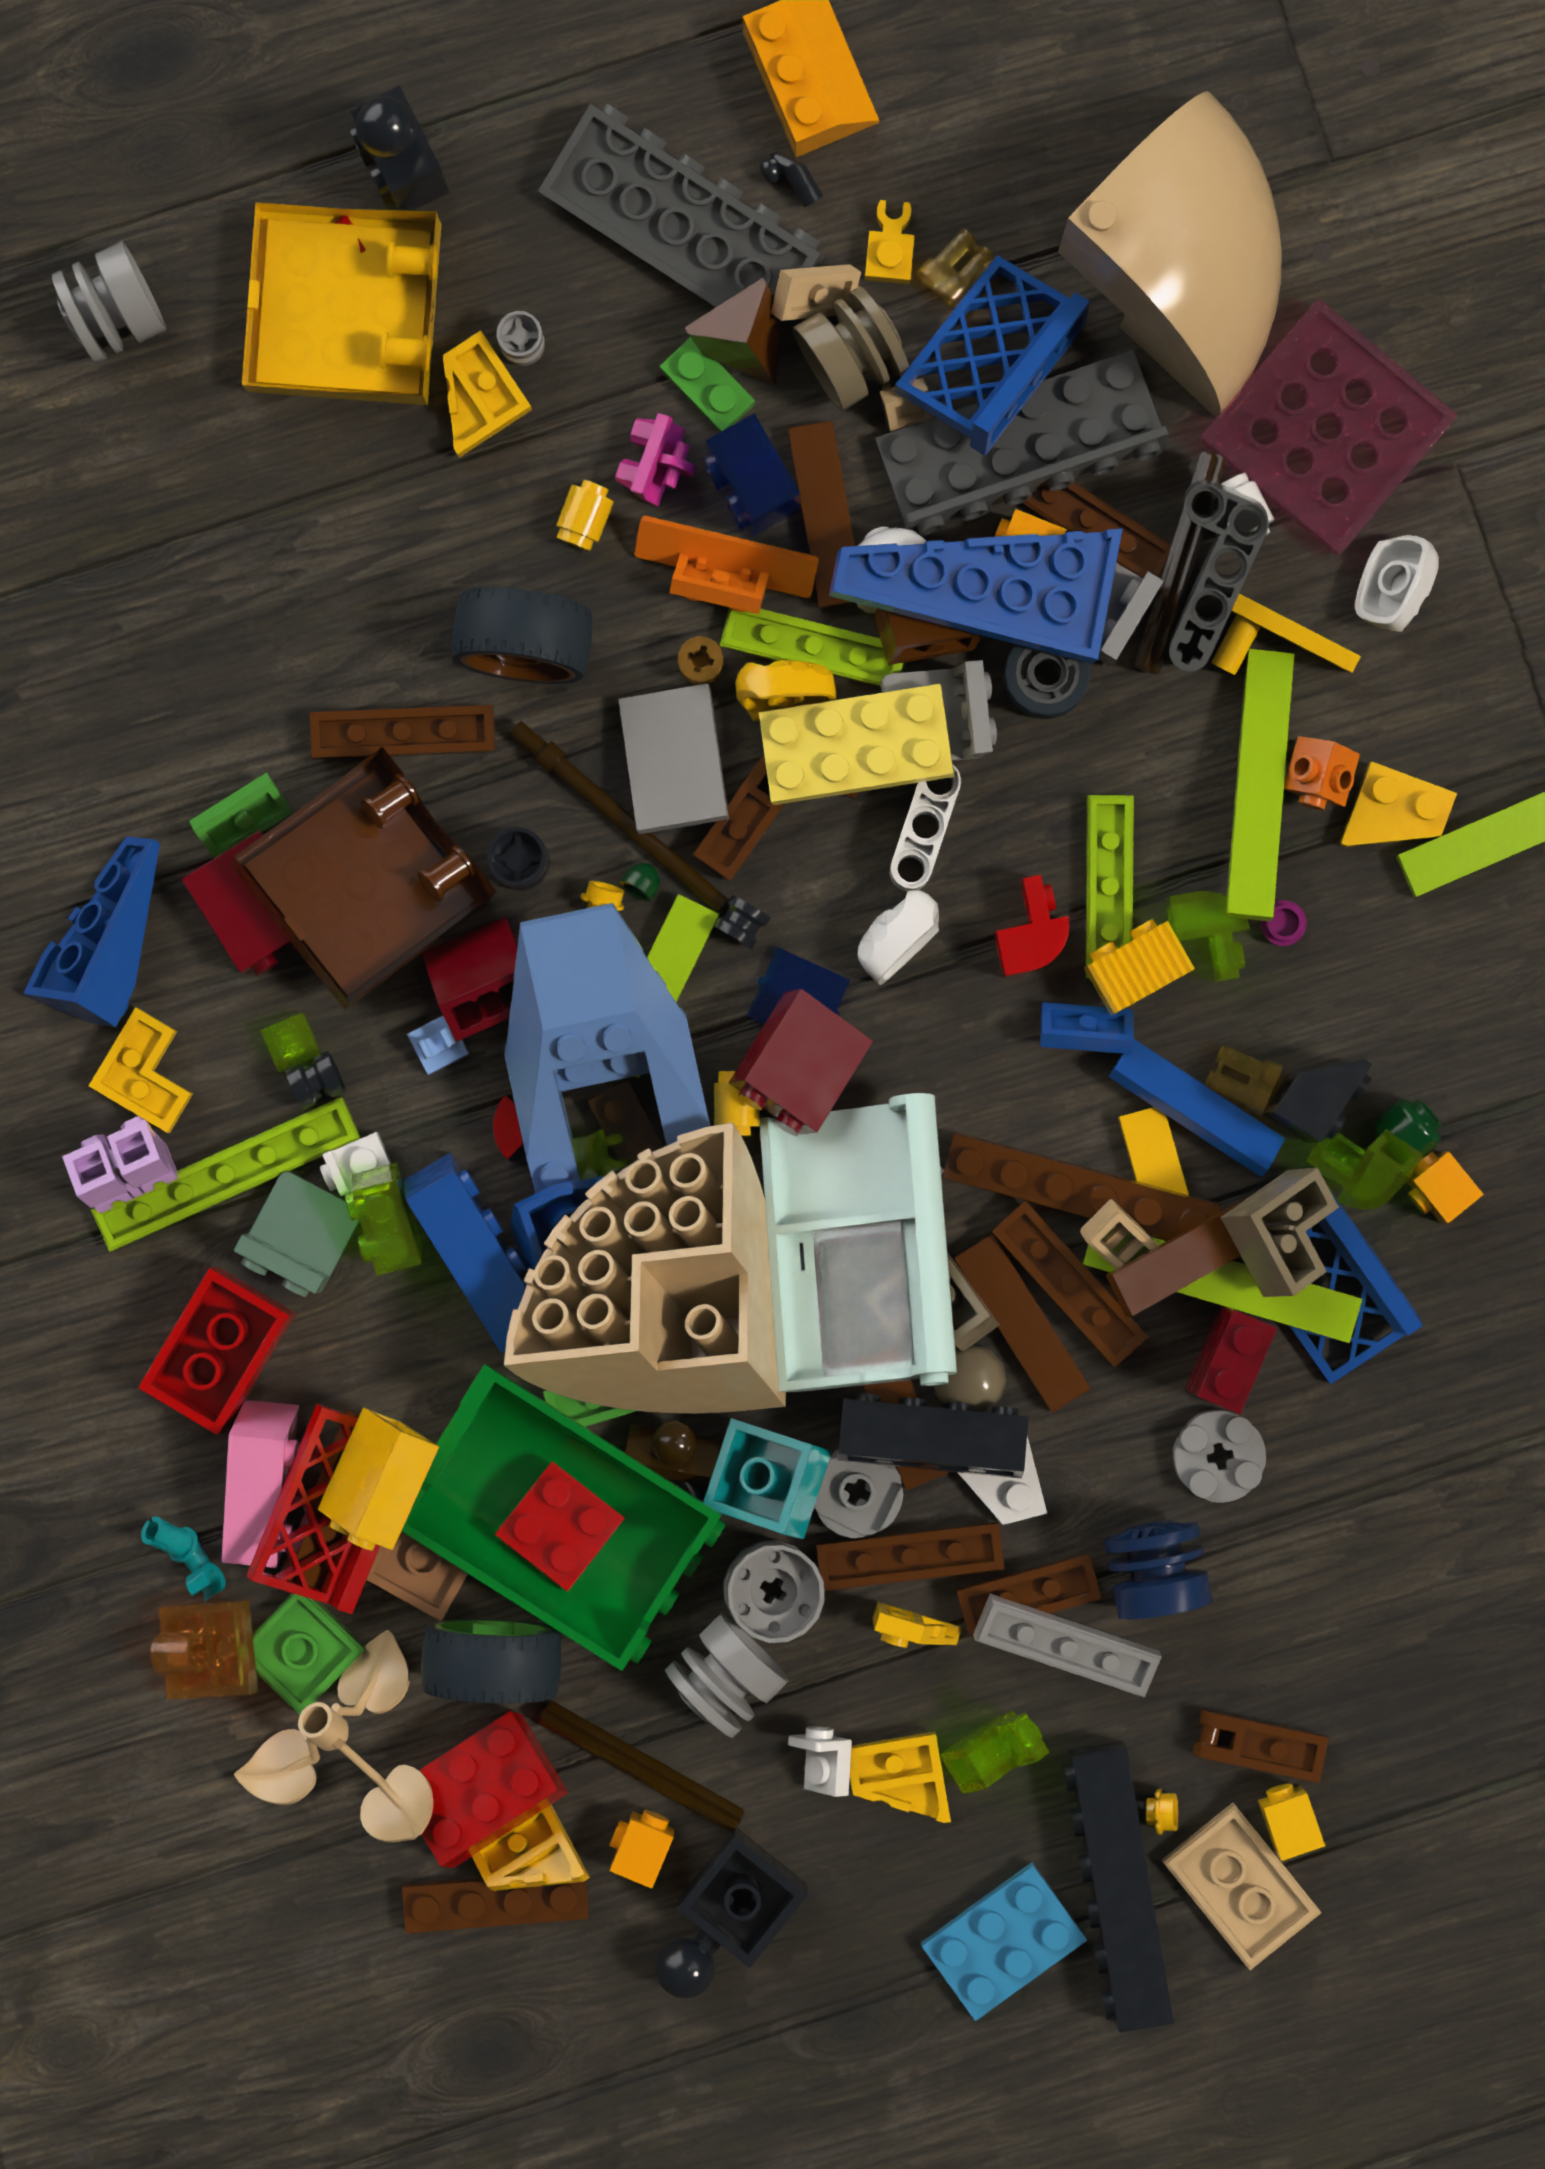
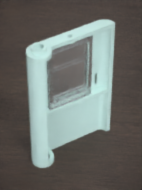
(873, 1269)

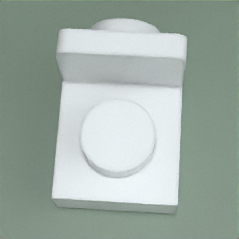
(352, 1159)
(826, 1760)

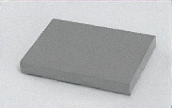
(673, 759)

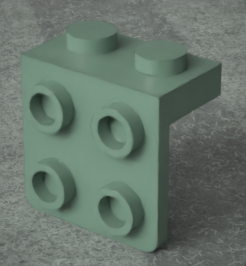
(298, 1235)

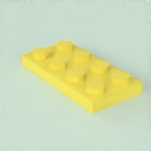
(856, 744)

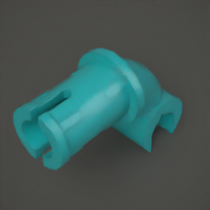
(184, 1547)

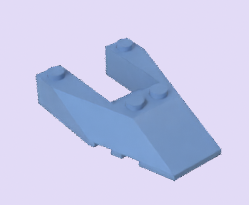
(586, 1016)

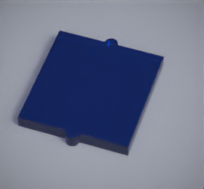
(791, 973)

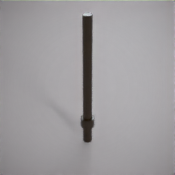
(551, 758)

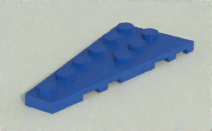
(1009, 588)

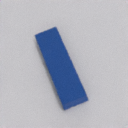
(1197, 1108)

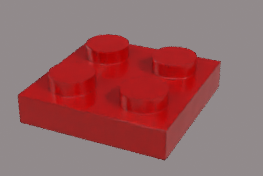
(559, 1526)

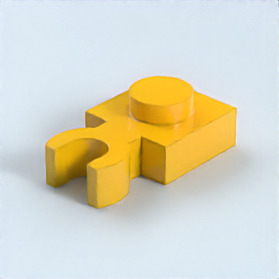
(890, 251)

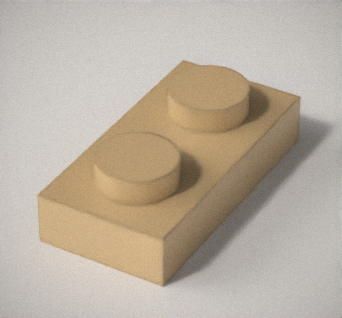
(813, 290)

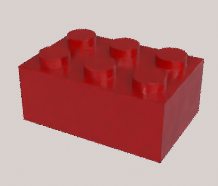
(217, 1350)
(487, 1788)

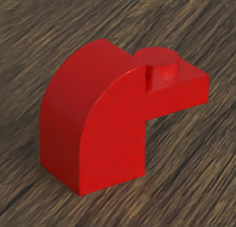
(1037, 943)

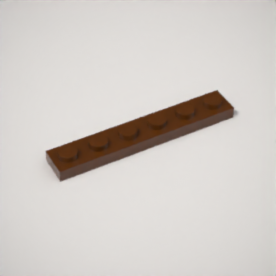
(1071, 1186)

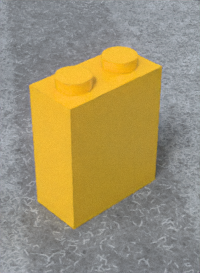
(377, 1480)

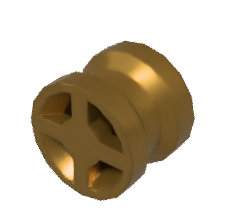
(699, 669)

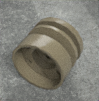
(851, 348)

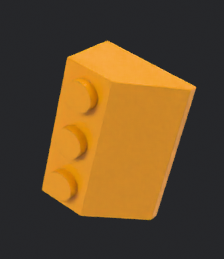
(808, 72)

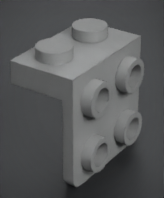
(965, 704)

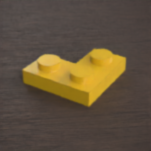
(130, 1077)

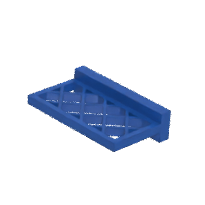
(1029, 365)
(1375, 1281)

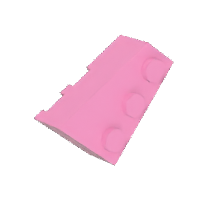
(257, 1465)

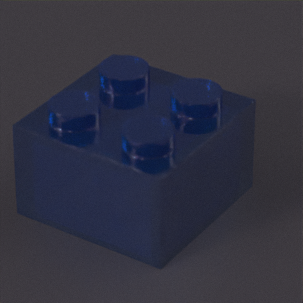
(752, 475)

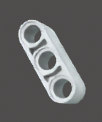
(923, 849)

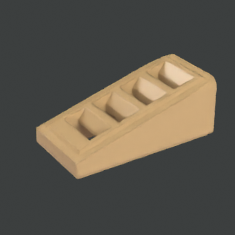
(1103, 1222)

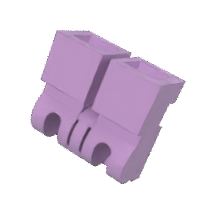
(120, 1165)

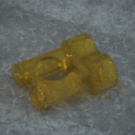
(944, 279)
(1260, 1086)

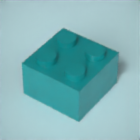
(767, 1478)

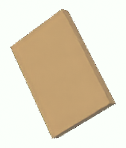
(1241, 1886)

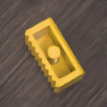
(1137, 967)

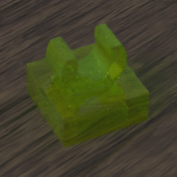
(291, 1042)
(592, 1154)

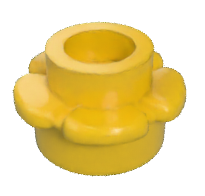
(602, 893)
(1162, 1811)

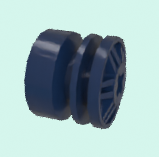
(1158, 1570)

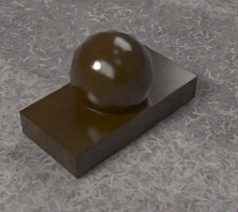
(674, 1451)

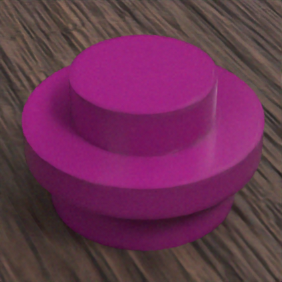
(1287, 924)

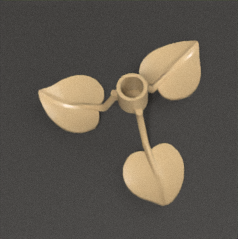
(283, 1766)

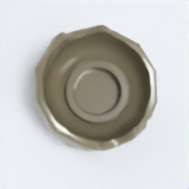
(978, 1379)

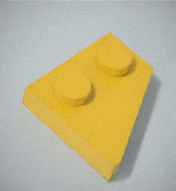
(479, 393)
(1396, 809)
(901, 1626)
(902, 1774)
(531, 1856)

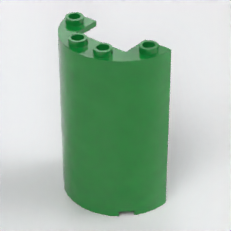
(490, 1462)

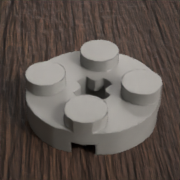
(1241, 1471)
(866, 1515)

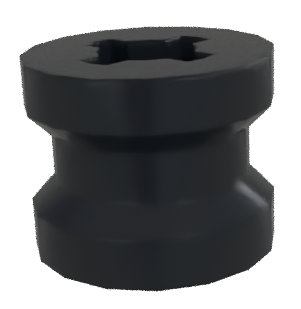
(741, 922)

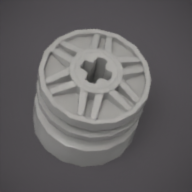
(108, 302)
(780, 1617)
(726, 1675)

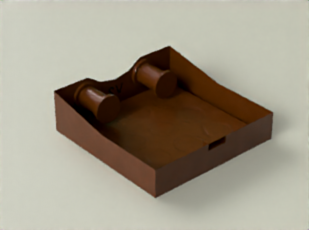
(361, 879)

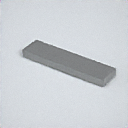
(1067, 1645)

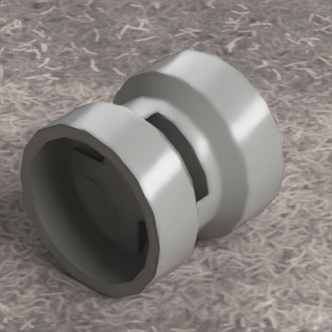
(519, 328)

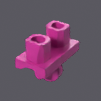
(661, 461)

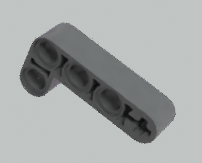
(1209, 579)

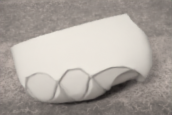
(1396, 581)
(898, 935)

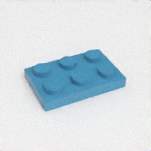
(1003, 1941)

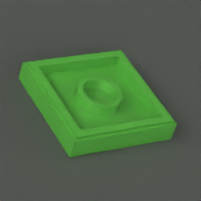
(303, 1650)

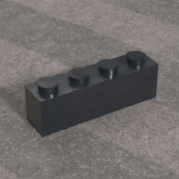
(933, 1437)

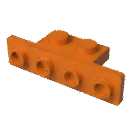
(722, 566)

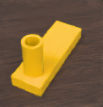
(1252, 616)

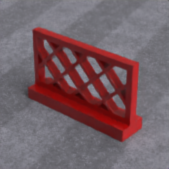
(350, 1564)

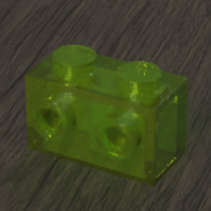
(385, 1218)

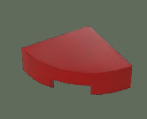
(507, 1128)

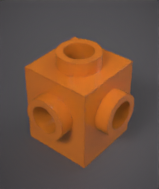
(1321, 772)

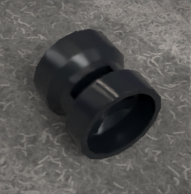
(315, 1080)

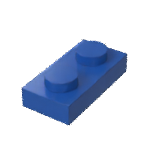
(1086, 1028)

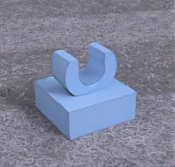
(437, 1045)

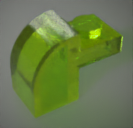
(1203, 916)
(1367, 1176)
(993, 1751)

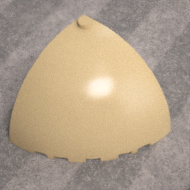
(1187, 249)
(657, 1288)

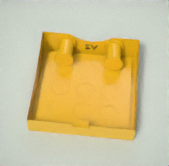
(340, 317)

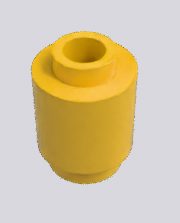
(584, 515)
(731, 1108)

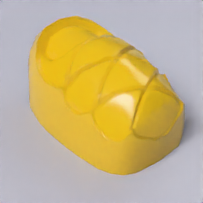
(783, 686)

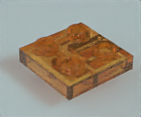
(205, 1649)

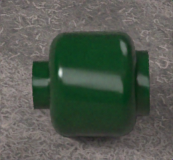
(1412, 1124)

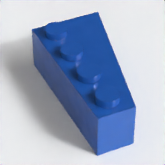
(469, 1242)

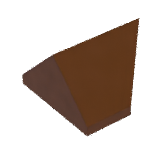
(742, 333)

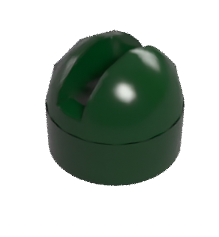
(641, 881)

